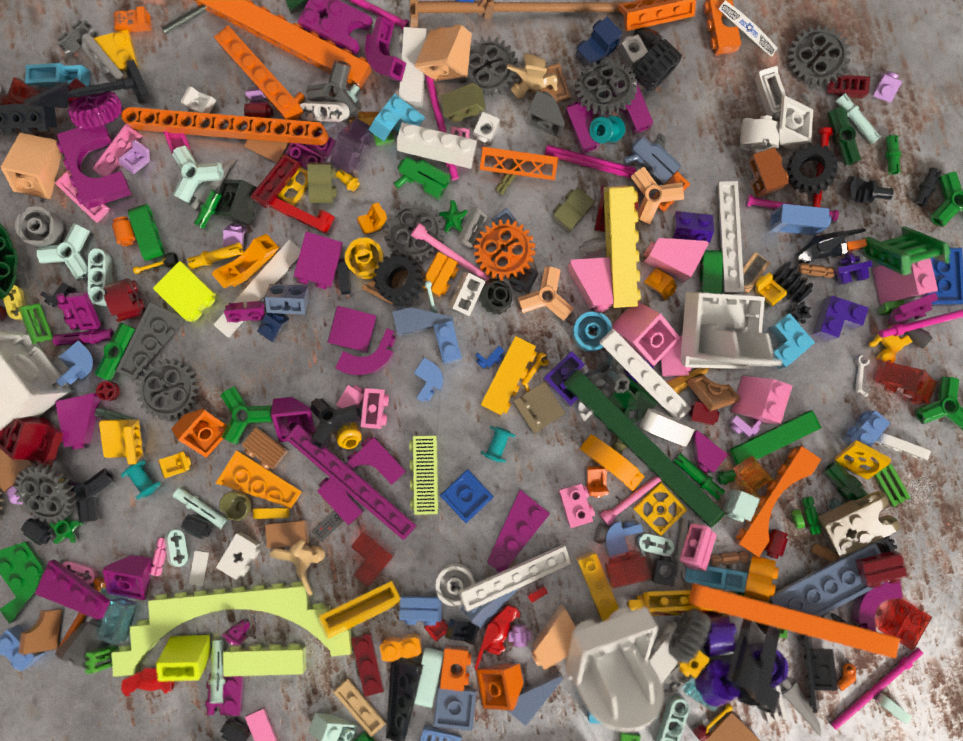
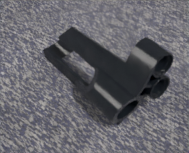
(752, 675)

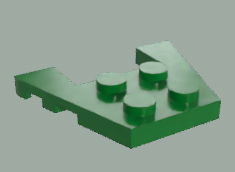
(22, 572)

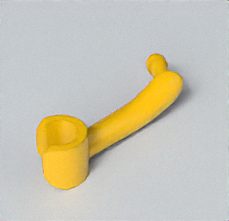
(532, 371)

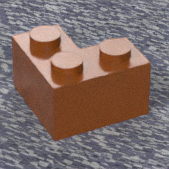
(768, 173)

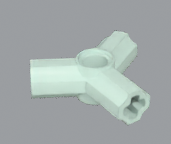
(188, 165)
(58, 253)

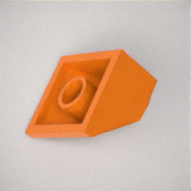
(200, 431)
(500, 685)

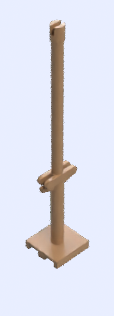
(487, 7)

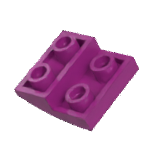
(310, 153)
(912, 309)
(351, 329)

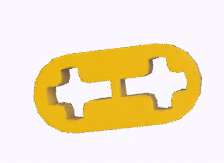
(268, 513)

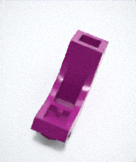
(378, 51)
(370, 364)
(865, 605)

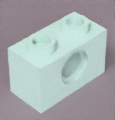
(740, 505)

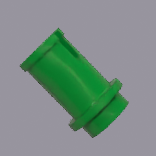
(726, 477)

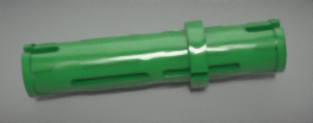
(704, 480)

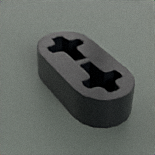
(344, 277)

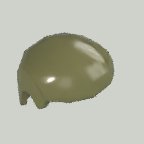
(235, 505)

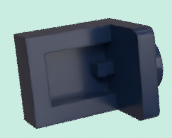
(272, 325)

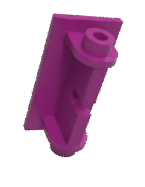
(236, 312)
(237, 633)

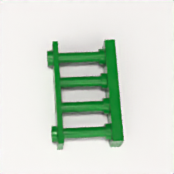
(906, 249)

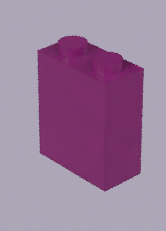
(317, 261)

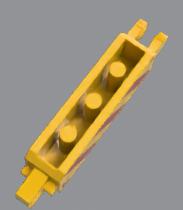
(666, 603)

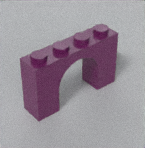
(580, 121)
(91, 191)
(371, 454)

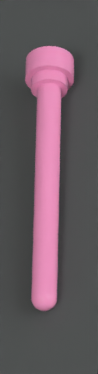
(421, 233)
(610, 515)

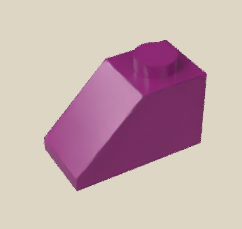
(706, 453)

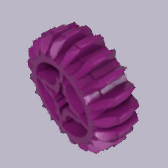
(95, 110)

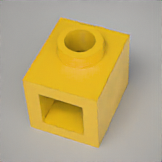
(695, 666)

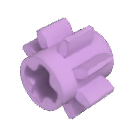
(519, 635)

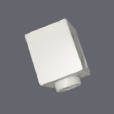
(632, 42)
(486, 121)

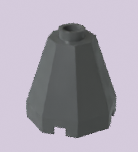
(80, 642)

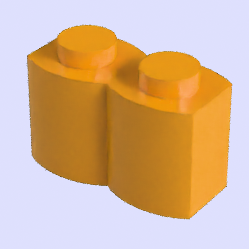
(760, 578)
(396, 647)

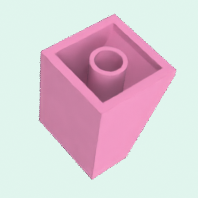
(675, 256)
(593, 282)
(894, 286)
(646, 332)
(762, 399)

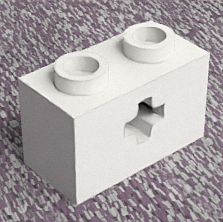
(466, 293)
(240, 544)

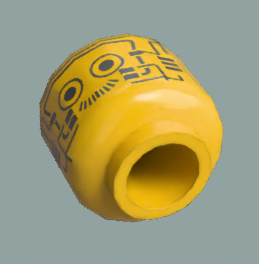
(348, 436)

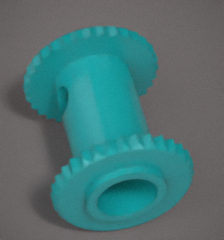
(610, 129)
(497, 444)
(141, 479)

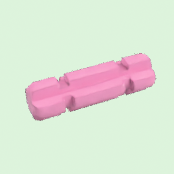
(158, 558)

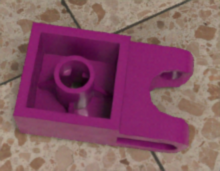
(334, 22)

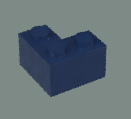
(601, 44)

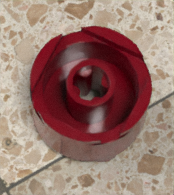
(124, 300)

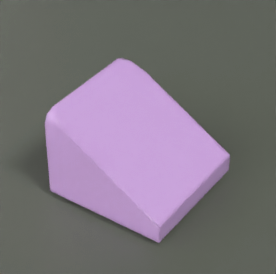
(255, 94)

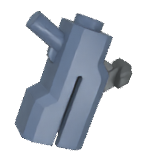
(654, 158)

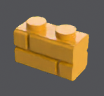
(440, 273)

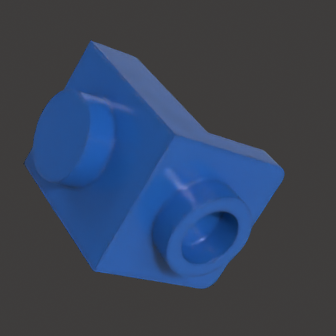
(496, 357)

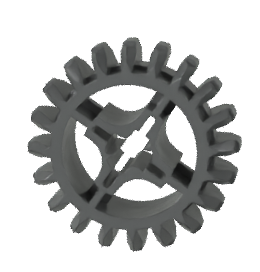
(689, 635)

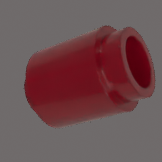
(258, 109)
(776, 544)

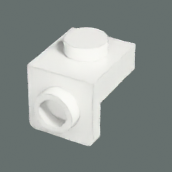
(197, 101)

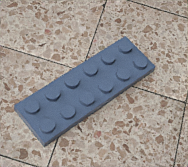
(826, 587)

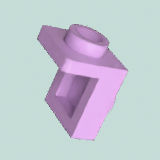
(887, 86)
(135, 157)
(234, 233)
(740, 426)

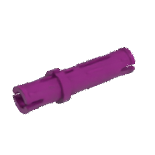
(92, 336)

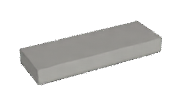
(100, 59)

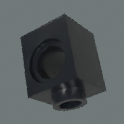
(667, 579)

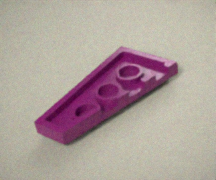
(521, 524)
(71, 591)

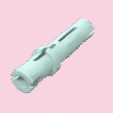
(858, 119)
(181, 495)
(217, 673)

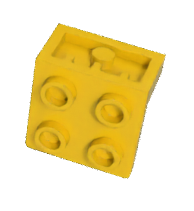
(121, 439)

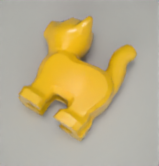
(892, 344)

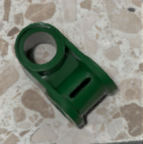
(640, 406)

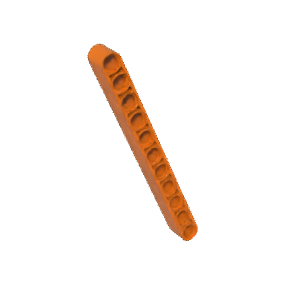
(217, 121)
(794, 620)

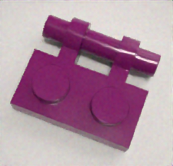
(82, 309)
(231, 697)

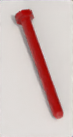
(825, 132)

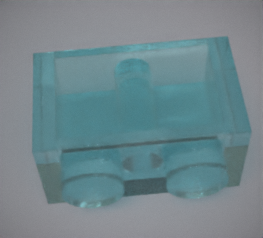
(117, 621)

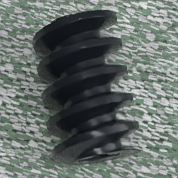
(793, 281)

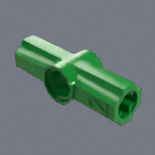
(109, 362)

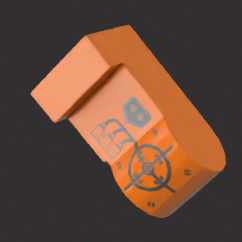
(133, 20)

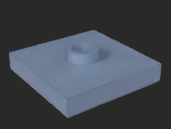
(455, 709)

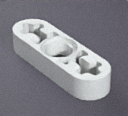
(329, 106)
(903, 446)

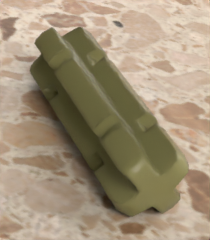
(506, 180)

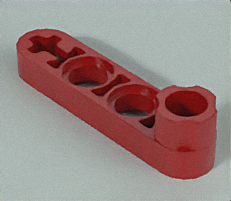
(320, 223)

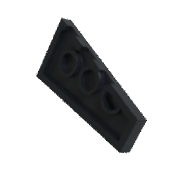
(402, 694)

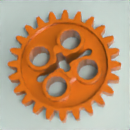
(493, 237)

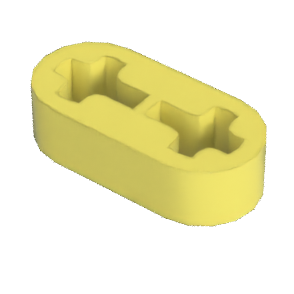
(12, 303)

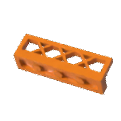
(653, 12)
(521, 157)

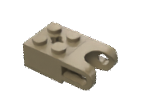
(857, 523)

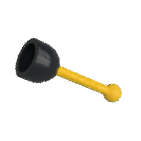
(169, 261)

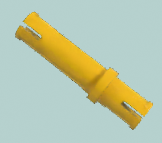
(207, 258)

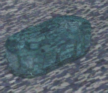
(691, 691)

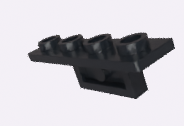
(820, 670)

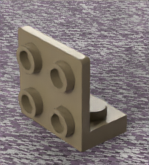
(539, 407)

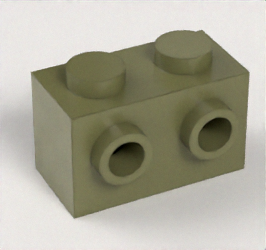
(463, 102)

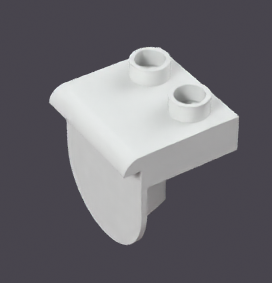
(724, 332)
(614, 669)

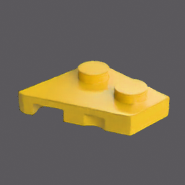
(118, 47)

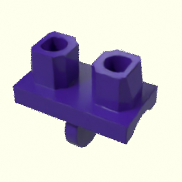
(861, 269)

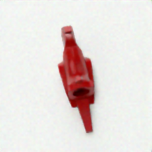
(497, 631)
(146, 680)

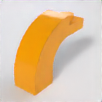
(248, 263)
(612, 462)

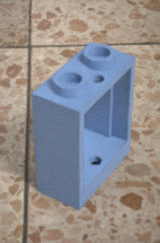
(800, 219)

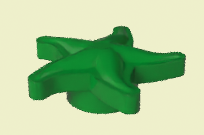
(453, 217)
(65, 529)

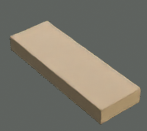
(359, 707)

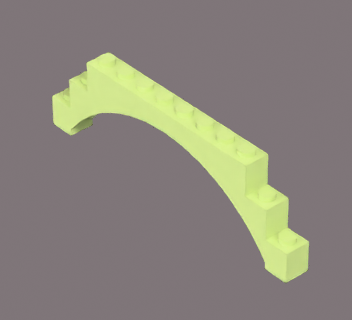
(168, 612)

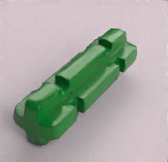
(811, 515)

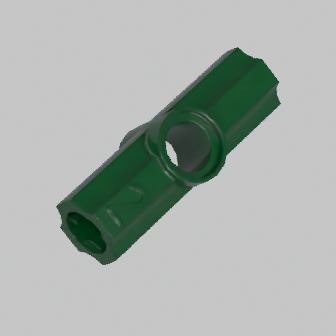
(841, 125)
(847, 484)

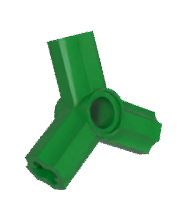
(951, 189)
(947, 393)
(236, 404)

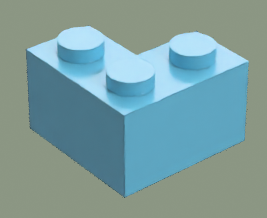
(393, 115)
(793, 340)

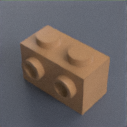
(286, 533)

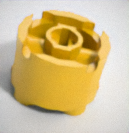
(363, 257)

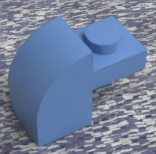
(78, 361)
(432, 376)
(615, 538)

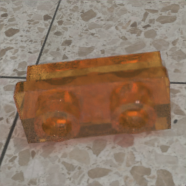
(751, 476)

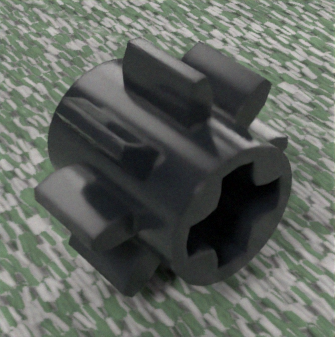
(803, 310)

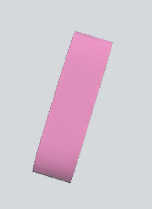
(82, 568)

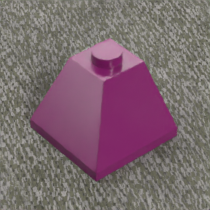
(288, 413)
(128, 577)

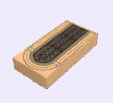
(753, 270)

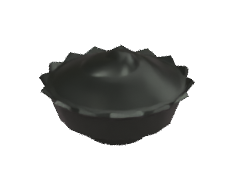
(495, 296)

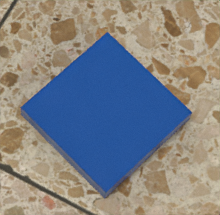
(466, 496)

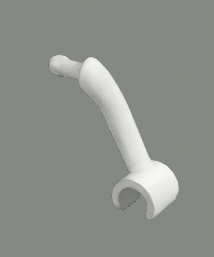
(859, 379)

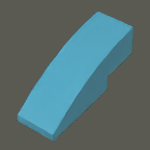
(54, 74)
(718, 578)

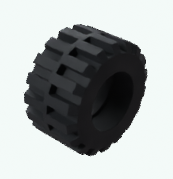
(657, 65)
(812, 153)
(389, 268)

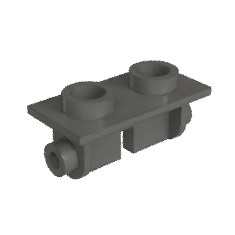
(69, 40)

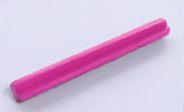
(590, 161)

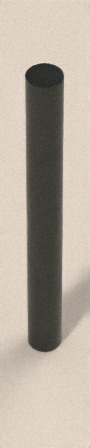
(184, 18)

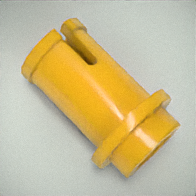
(351, 182)

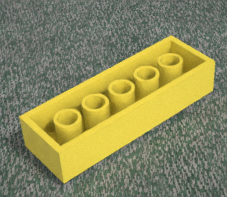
(621, 244)

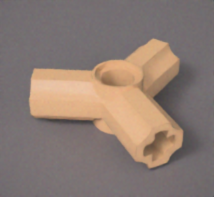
(646, 184)
(549, 284)

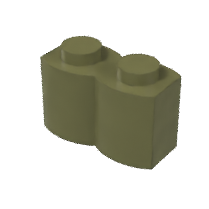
(321, 182)
(573, 209)

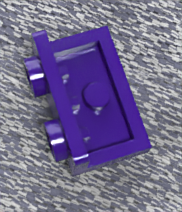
(693, 226)

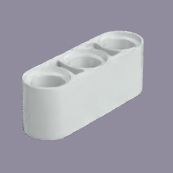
(667, 427)

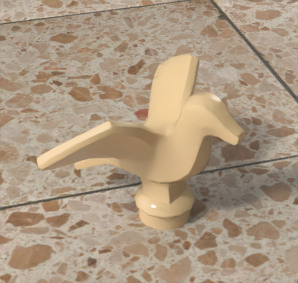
(532, 76)
(302, 557)

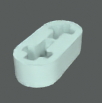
(656, 540)
(171, 549)
(893, 708)

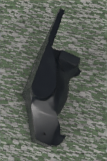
(825, 245)

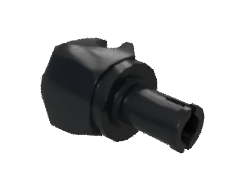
(860, 191)

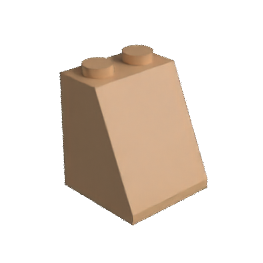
(445, 53)
(32, 165)
(554, 639)

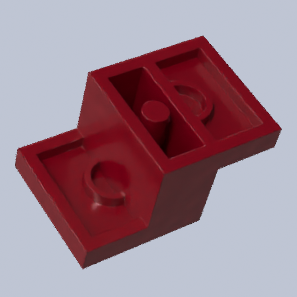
(31, 440)

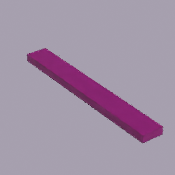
(352, 483)

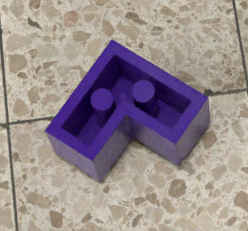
(836, 313)
(560, 373)

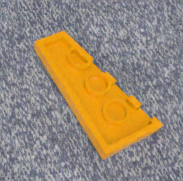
(252, 478)

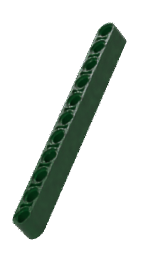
(643, 448)

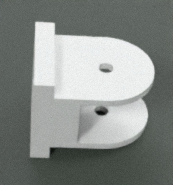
(26, 379)

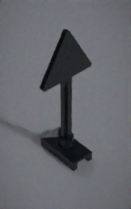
(59, 94)

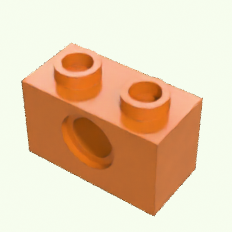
(455, 680)

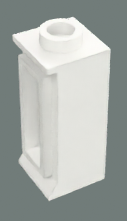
(765, 92)

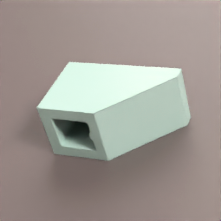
(332, 728)

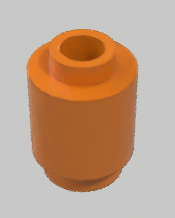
(123, 231)

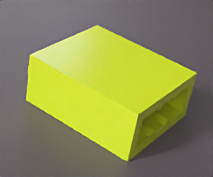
(185, 292)
(184, 658)

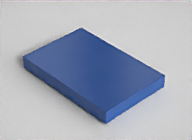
(949, 279)

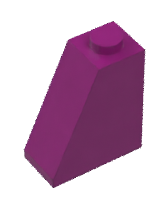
(77, 419)

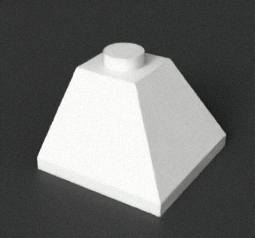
(795, 124)

